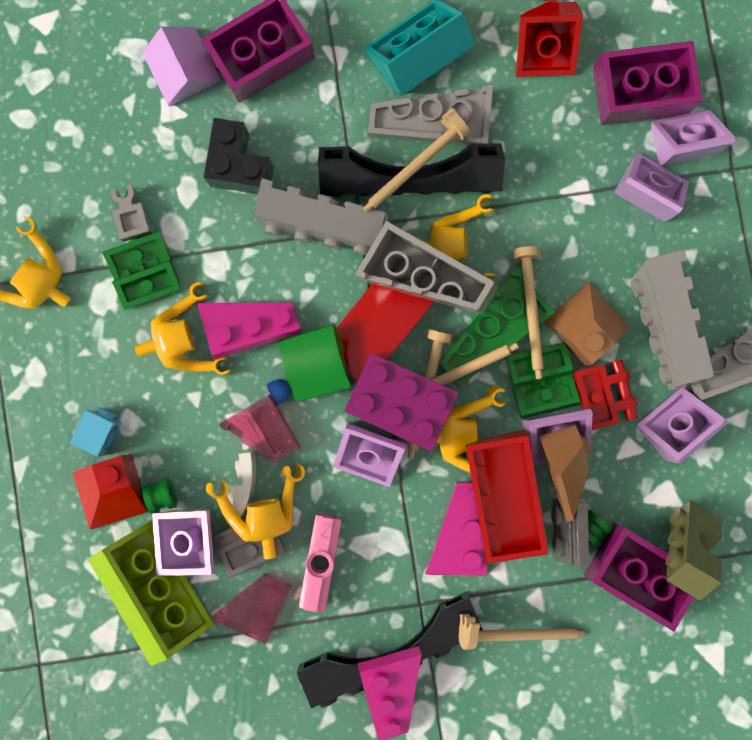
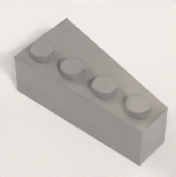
(316, 218)
(418, 269)
(672, 321)

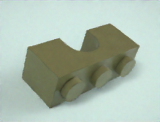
(690, 539)

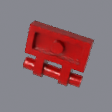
(596, 394)

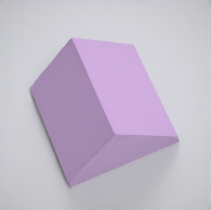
(180, 63)
(690, 137)
(653, 188)
(545, 424)
(680, 426)
(369, 454)
(183, 542)

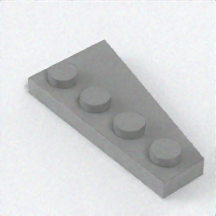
(421, 117)
(731, 368)

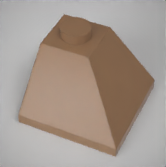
(587, 325)
(567, 465)

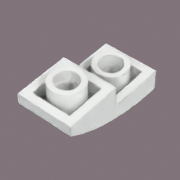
(243, 492)

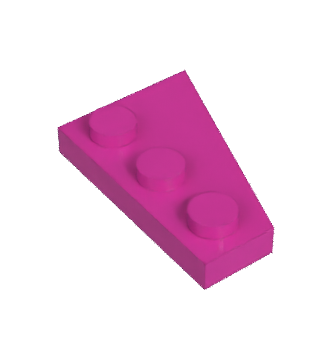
(245, 326)
(460, 541)
(390, 690)

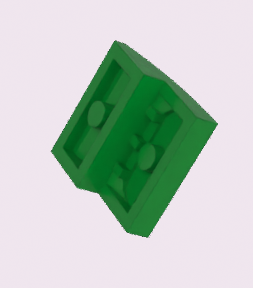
(142, 270)
(315, 363)
(543, 395)

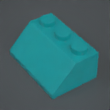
(420, 46)

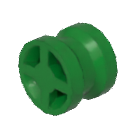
(160, 496)
(597, 529)

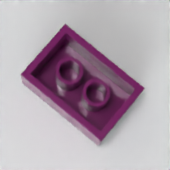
(259, 47)
(647, 82)
(401, 402)
(638, 575)

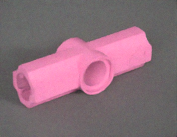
(317, 581)

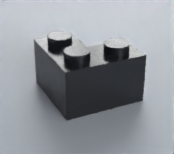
(227, 160)

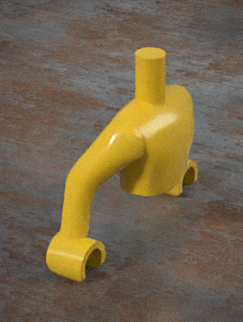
(454, 240)
(35, 279)
(173, 338)
(461, 430)
(264, 518)

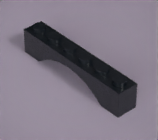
(471, 170)
(334, 675)

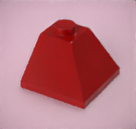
(549, 40)
(110, 491)

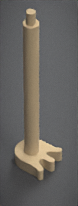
(456, 129)
(526, 255)
(439, 340)
(475, 364)
(470, 634)

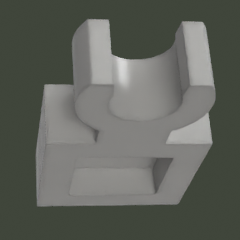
(130, 217)

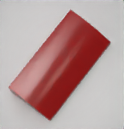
(379, 325)
(507, 497)

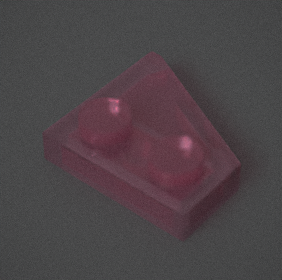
(264, 429)
(255, 608)

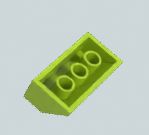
(157, 609)

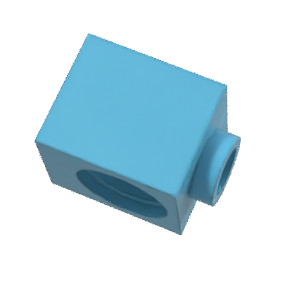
(96, 431)

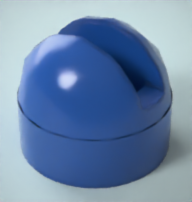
(279, 390)

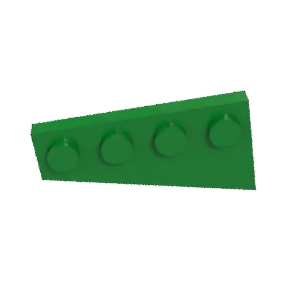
(500, 325)

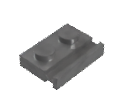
(571, 537)
(241, 555)

